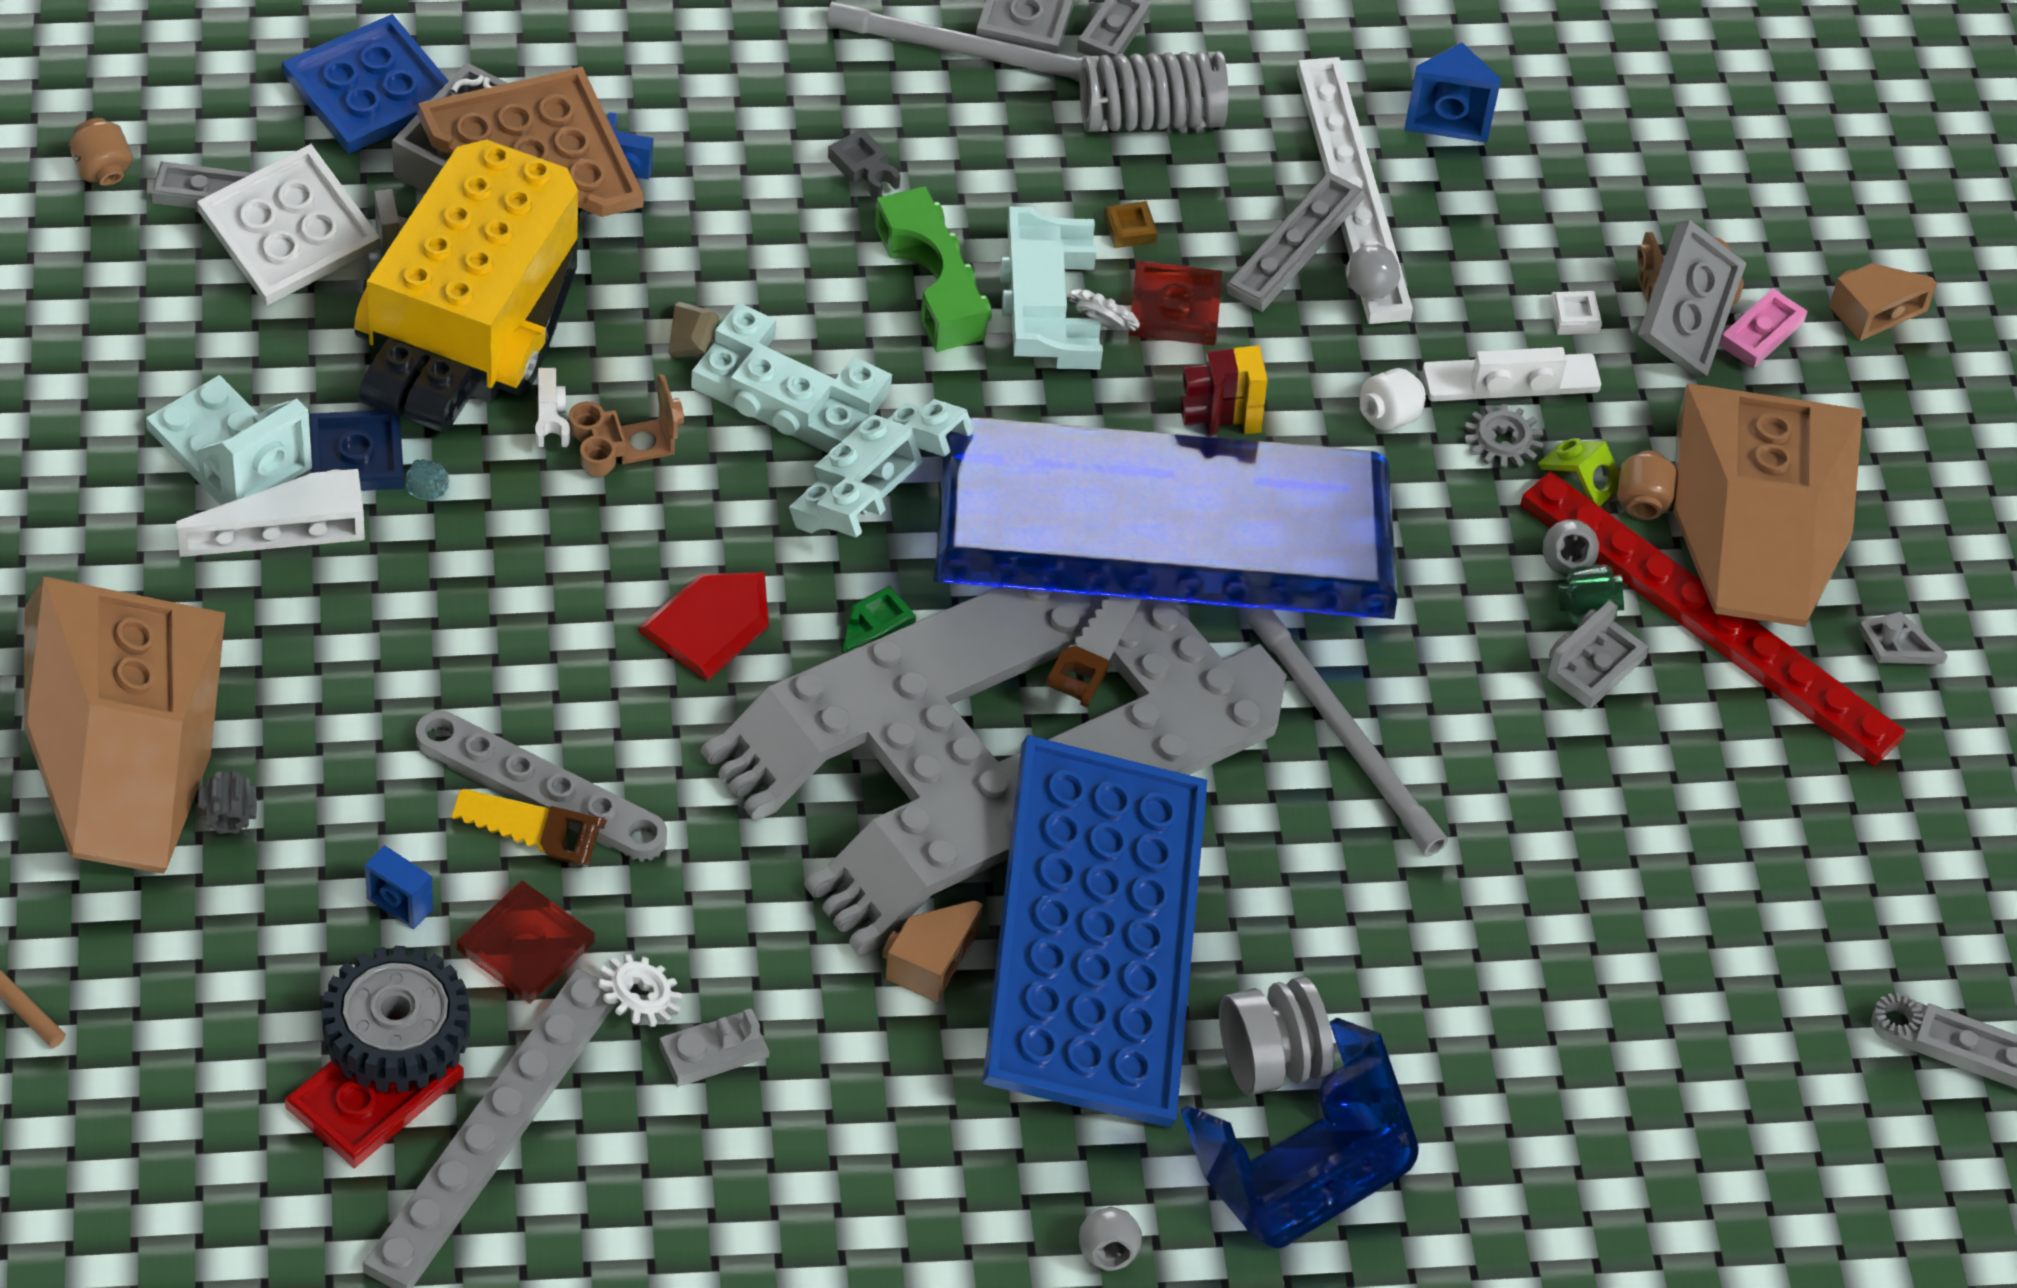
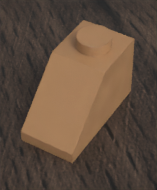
(1880, 298)
(932, 948)

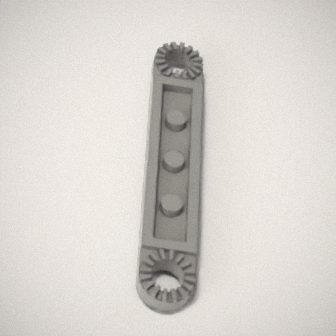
(538, 782)
(1949, 1038)

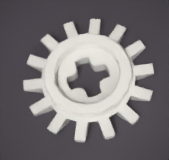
(1096, 306)
(659, 999)

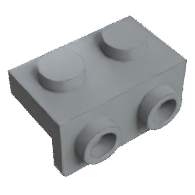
(1595, 656)

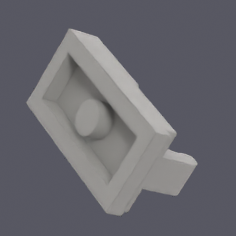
(713, 1047)

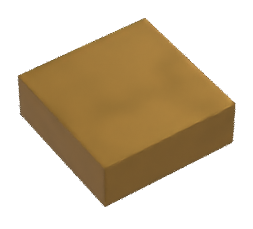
(1130, 224)

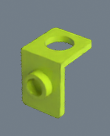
(1584, 459)

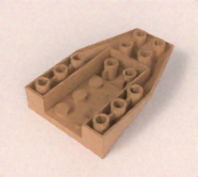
(1765, 498)
(119, 715)

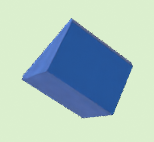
(1453, 96)

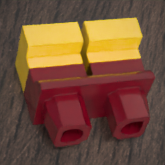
(1226, 390)

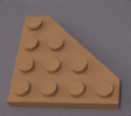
(549, 119)

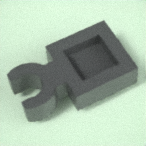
(863, 158)

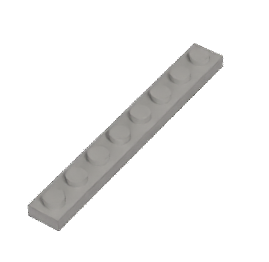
(489, 1134)

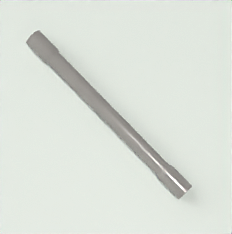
(864, 21)
(1412, 815)

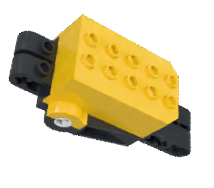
(470, 285)

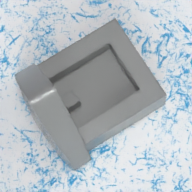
(387, 219)

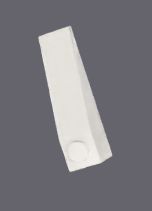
(292, 514)

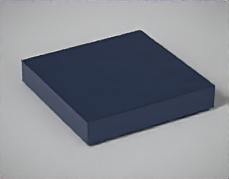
(360, 442)

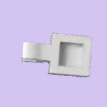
(550, 402)

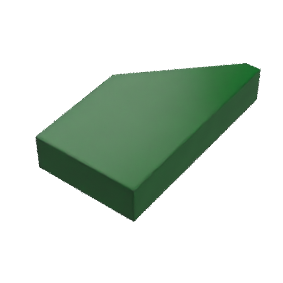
(876, 617)

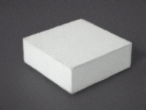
(1575, 312)

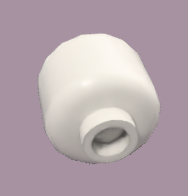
(1392, 399)

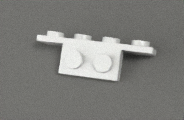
(1512, 375)

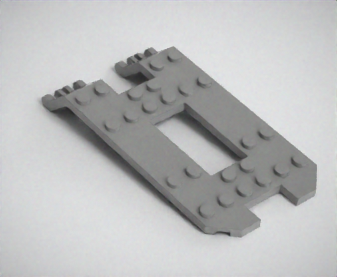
(962, 799)

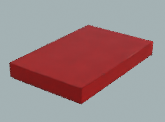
(360, 1118)

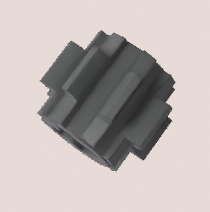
(227, 802)

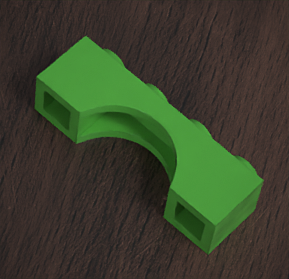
(916, 231)

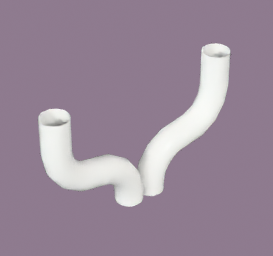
(468, 82)

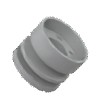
(1276, 1035)

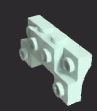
(1036, 296)
(782, 390)
(873, 463)

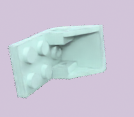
(232, 445)

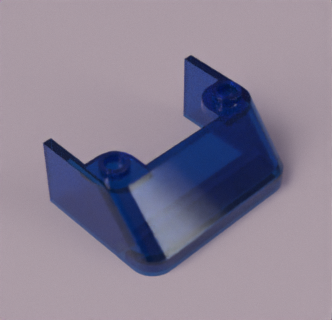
(1325, 1167)

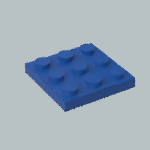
(365, 82)

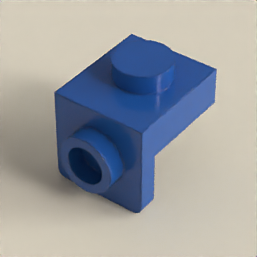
(636, 149)

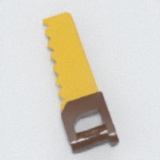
(531, 824)

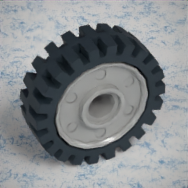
(402, 1050)

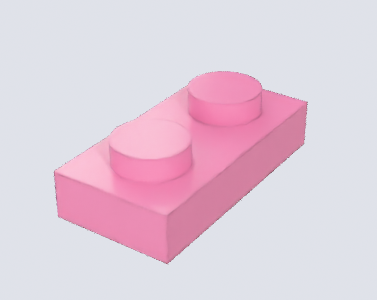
(1763, 328)

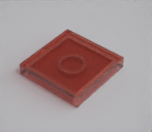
(1176, 302)
(525, 941)

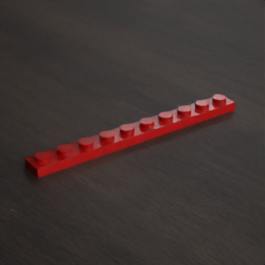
(1736, 638)

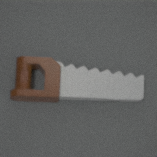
(1093, 649)

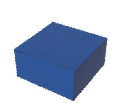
(399, 887)

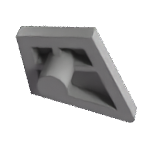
(1899, 640)

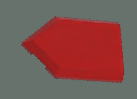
(711, 620)

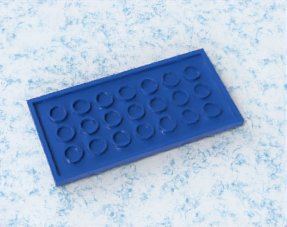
(1096, 932)

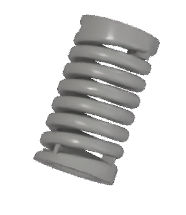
(1162, 103)

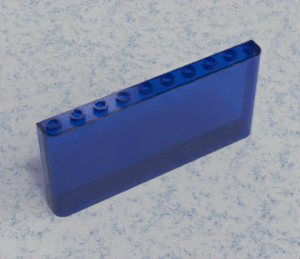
(1167, 518)

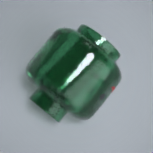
(1590, 589)

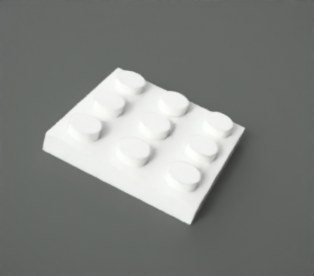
(288, 224)

